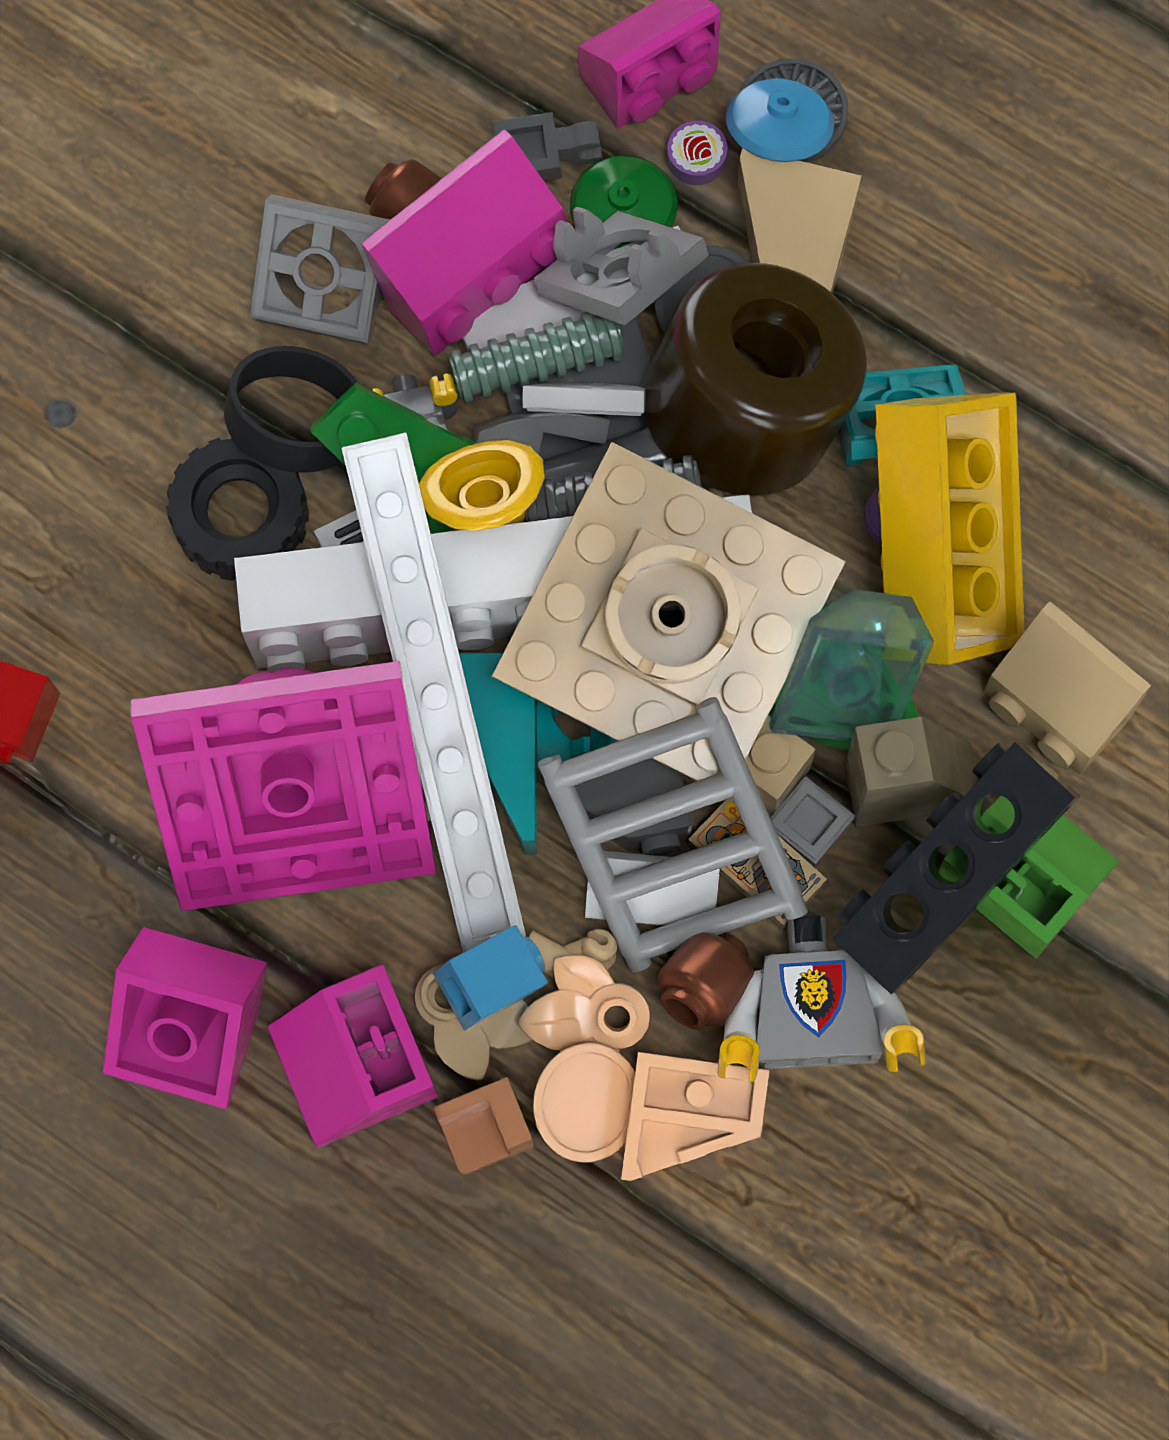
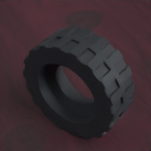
(202, 476)

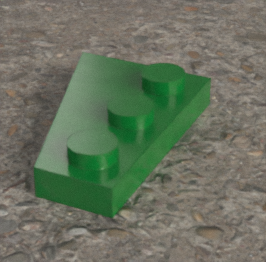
(368, 416)

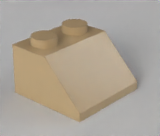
(1065, 689)

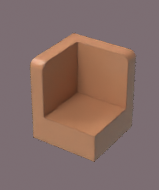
(484, 1126)

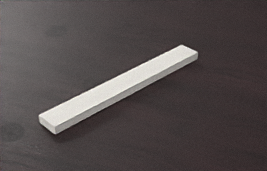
(435, 688)

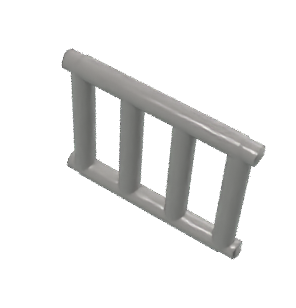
(733, 782)

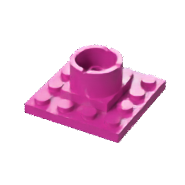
(285, 784)

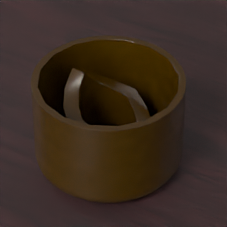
(744, 425)

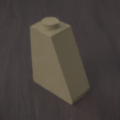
(905, 770)

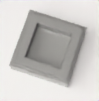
(811, 821)

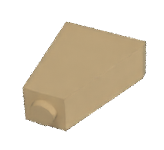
(797, 214)

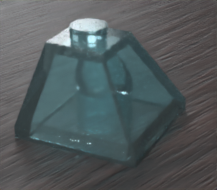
(854, 666)

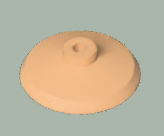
(585, 1102)

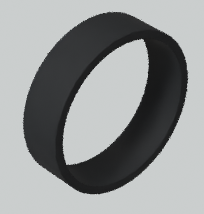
(284, 362)

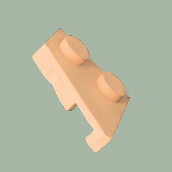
(689, 1111)

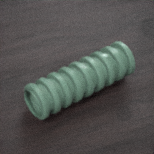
(535, 355)

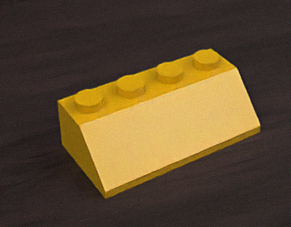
(953, 518)

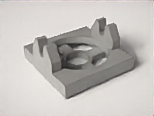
(653, 265)
(268, 297)

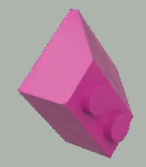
(182, 1016)

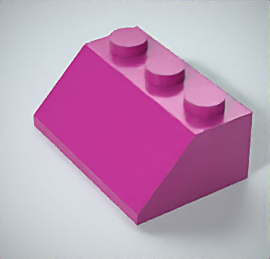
(466, 243)

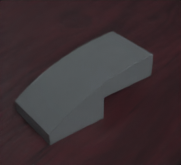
(528, 427)

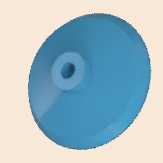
(780, 120)

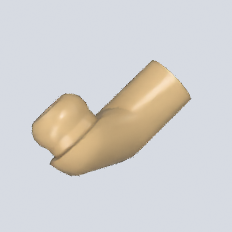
(597, 945)

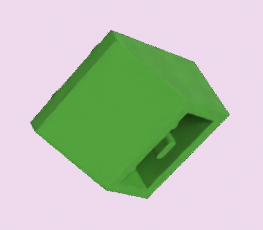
(1044, 886)

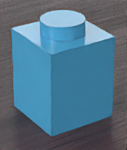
(491, 976)

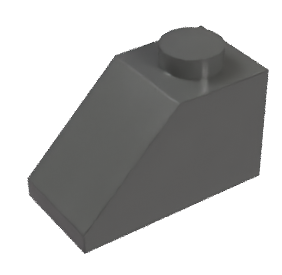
(632, 786)

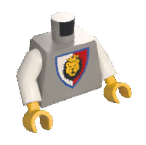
(815, 1011)

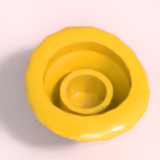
(483, 485)

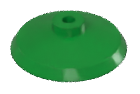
(626, 186)

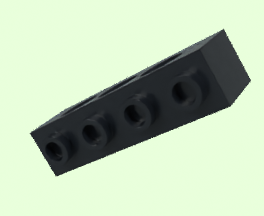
(897, 953)

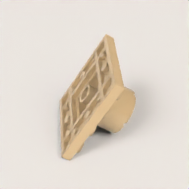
(653, 541)

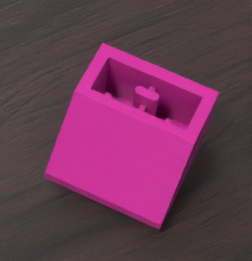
(651, 58)
(351, 1057)

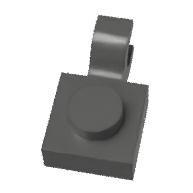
(549, 145)

